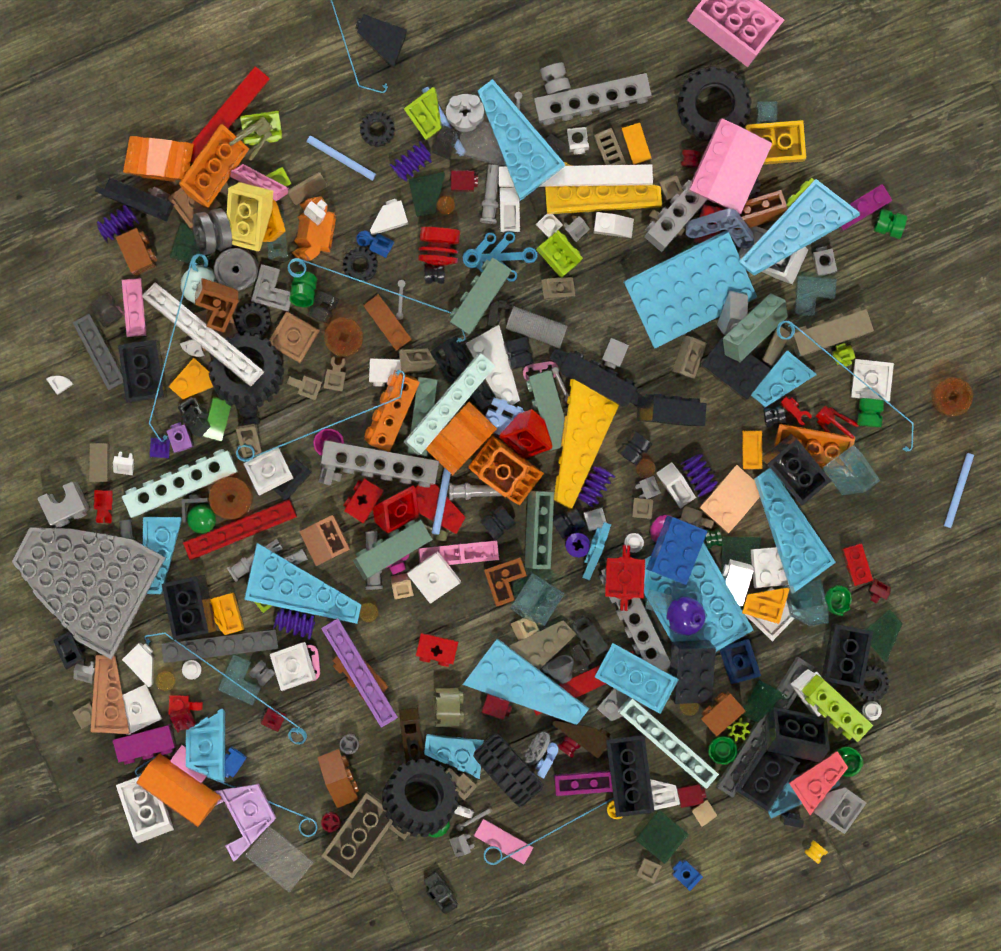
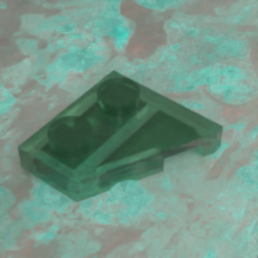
(426, 193)
(186, 247)
(884, 634)
(762, 701)

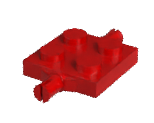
(625, 578)

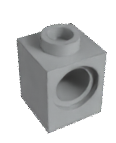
(820, 269)
(614, 353)

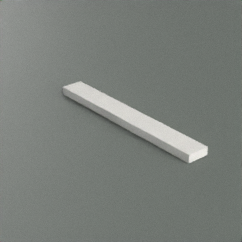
(592, 176)
(203, 335)

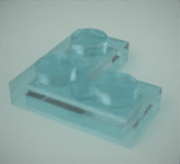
(808, 289)
(237, 671)

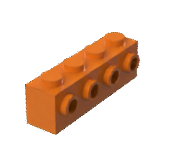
(390, 416)

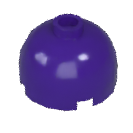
(686, 616)

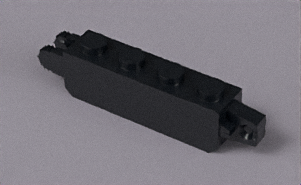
(591, 375)

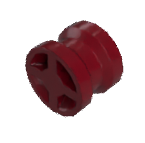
(690, 158)
(568, 746)
(328, 821)

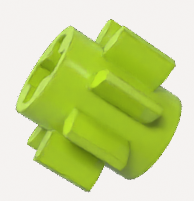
(843, 354)
(743, 730)

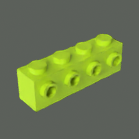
(837, 708)

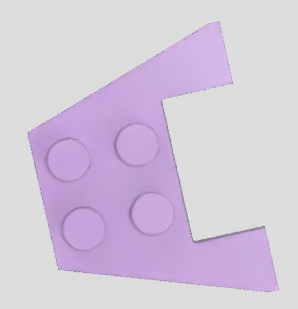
(250, 812)

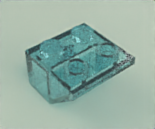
(851, 472)
(537, 600)

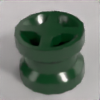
(713, 538)

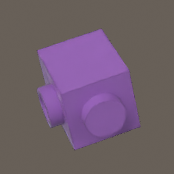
(179, 437)

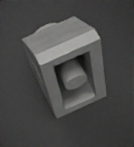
(733, 312)

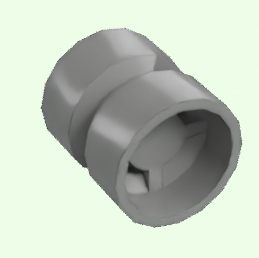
(555, 78)

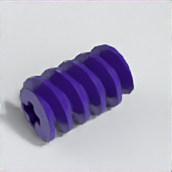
(411, 162)
(116, 223)
(700, 474)
(595, 485)
(583, 541)
(294, 622)

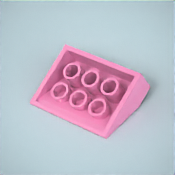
(737, 25)
(730, 166)

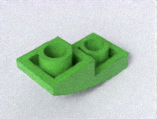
(217, 419)

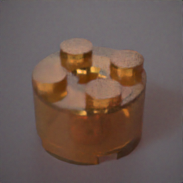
(333, 333)
(948, 407)

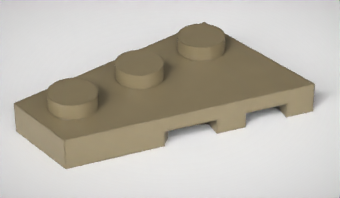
(544, 644)

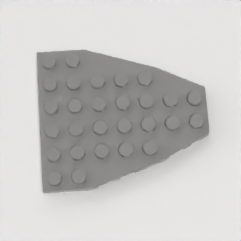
(88, 581)

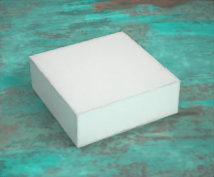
(595, 519)

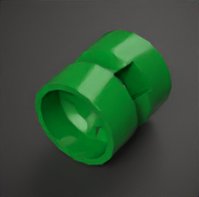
(890, 223)
(302, 289)
(870, 412)

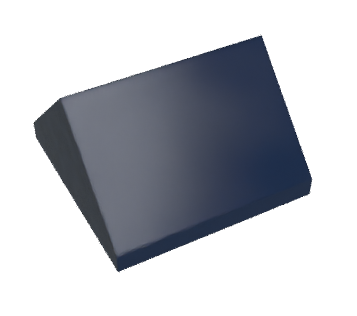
(740, 661)

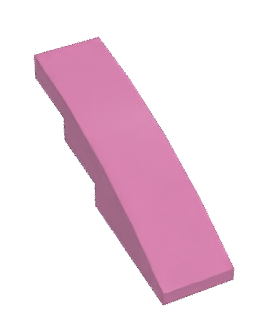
(463, 552)

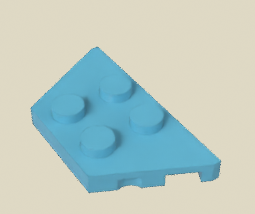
(597, 546)
(207, 747)

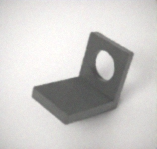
(192, 499)

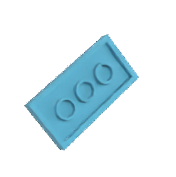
(636, 678)

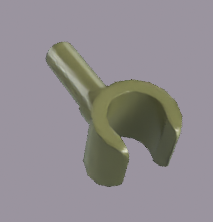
(442, 535)

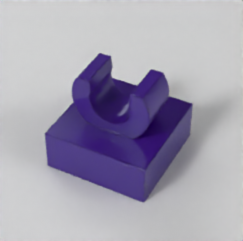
(160, 449)

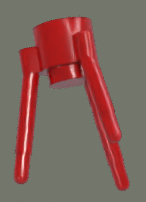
(826, 416)

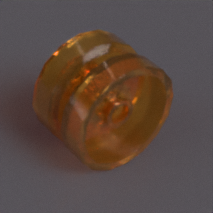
(219, 498)

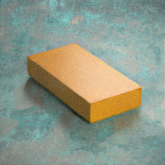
(636, 143)
(751, 449)

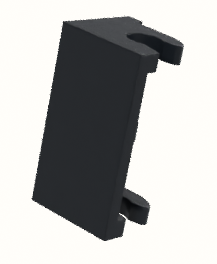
(299, 473)

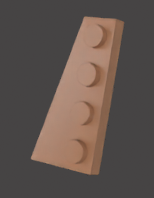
(108, 701)

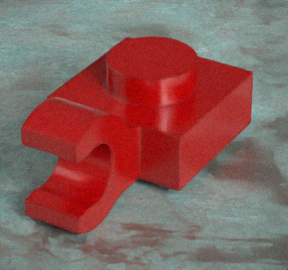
(791, 406)
(103, 503)
(179, 702)

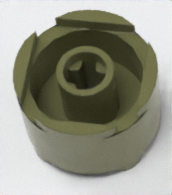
(447, 707)

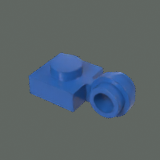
(379, 244)

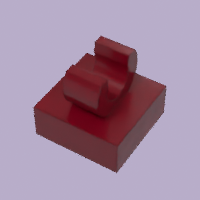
(879, 590)
(182, 719)
(273, 720)

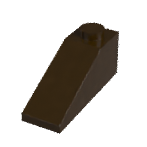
(411, 734)
(588, 737)

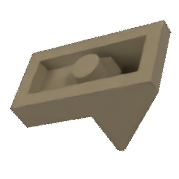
(558, 288)
(249, 435)

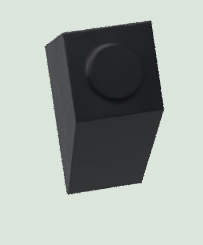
(382, 38)

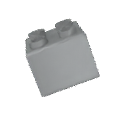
(71, 507)

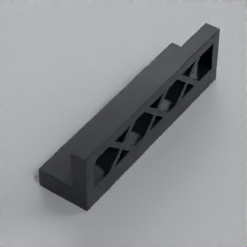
(136, 199)
(460, 360)

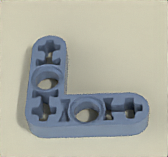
(724, 219)

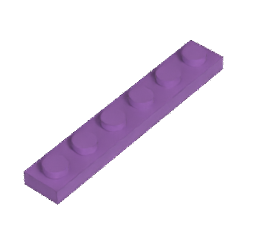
(359, 672)

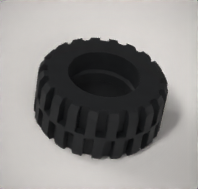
(712, 78)
(264, 386)
(508, 770)
(429, 777)

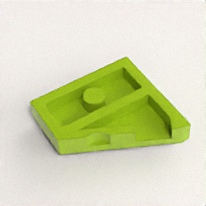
(426, 113)

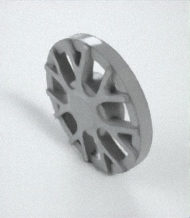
(537, 748)

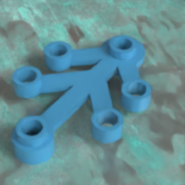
(496, 254)

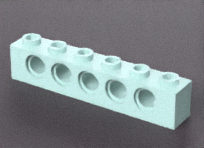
(449, 404)
(136, 507)
(668, 742)

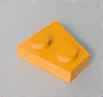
(191, 380)
(766, 605)
(227, 613)

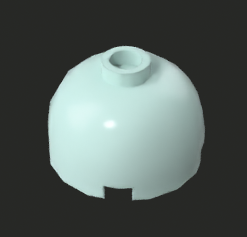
(194, 279)

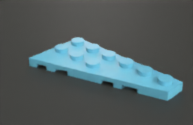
(522, 147)
(805, 221)
(796, 541)
(285, 585)
(516, 680)

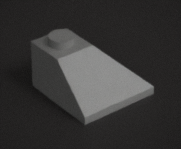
(840, 808)

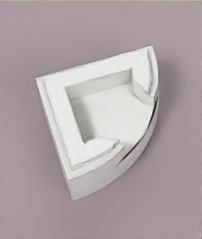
(192, 348)
(59, 383)
(463, 811)

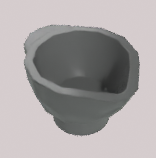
(560, 668)

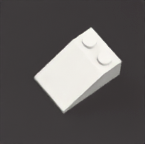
(785, 269)
(144, 812)

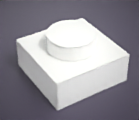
(549, 225)

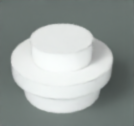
(635, 541)
(191, 669)
(871, 710)

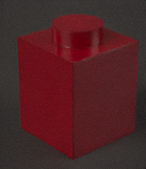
(463, 181)
(496, 707)
(691, 795)

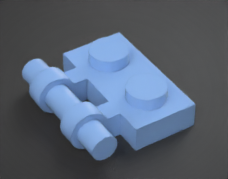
(500, 420)
(544, 764)

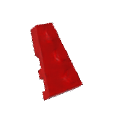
(427, 503)

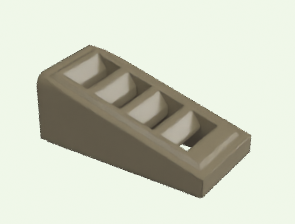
(609, 132)

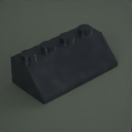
(630, 776)

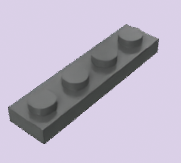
(99, 351)

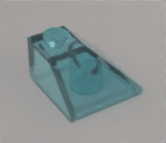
(808, 604)

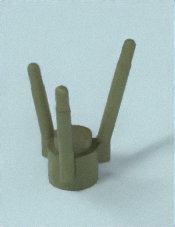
(261, 127)

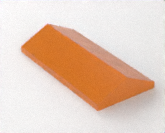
(213, 167)
(819, 444)
(178, 790)

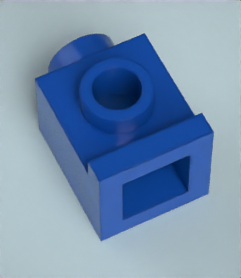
(233, 762)
(692, 880)

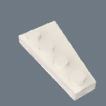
(500, 378)

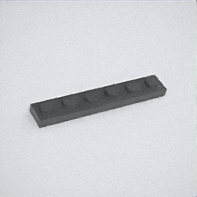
(220, 646)

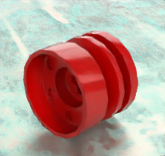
(439, 245)

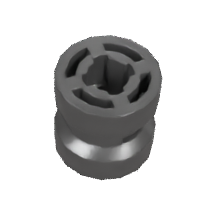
(266, 673)
(349, 743)

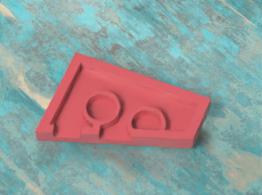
(818, 780)

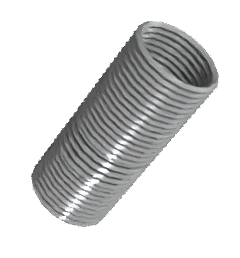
(536, 327)

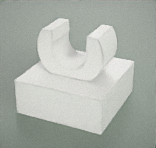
(316, 212)
(123, 465)

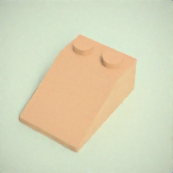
(731, 499)

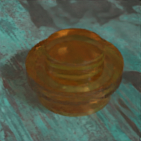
(445, 205)
(645, 468)

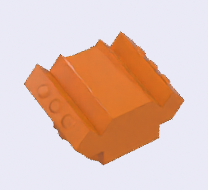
(157, 158)
(313, 237)
(461, 438)
(505, 470)

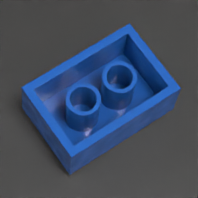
(676, 550)

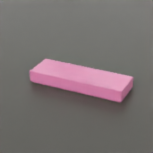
(250, 176)
(134, 307)
(503, 840)

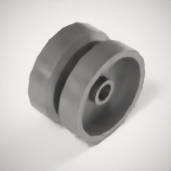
(212, 231)
(247, 266)

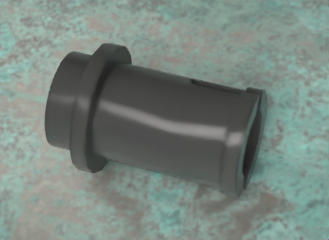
(126, 529)

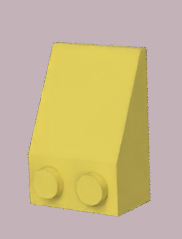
(248, 214)

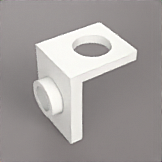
(578, 148)

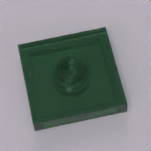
(738, 549)
(661, 836)

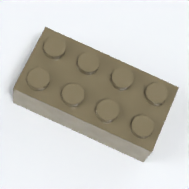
(833, 332)
(358, 836)

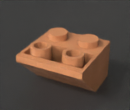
(325, 540)

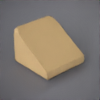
(401, 586)
(524, 628)
(704, 813)

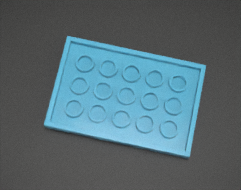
(688, 288)
(707, 585)

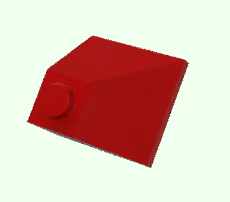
(527, 434)
(397, 510)

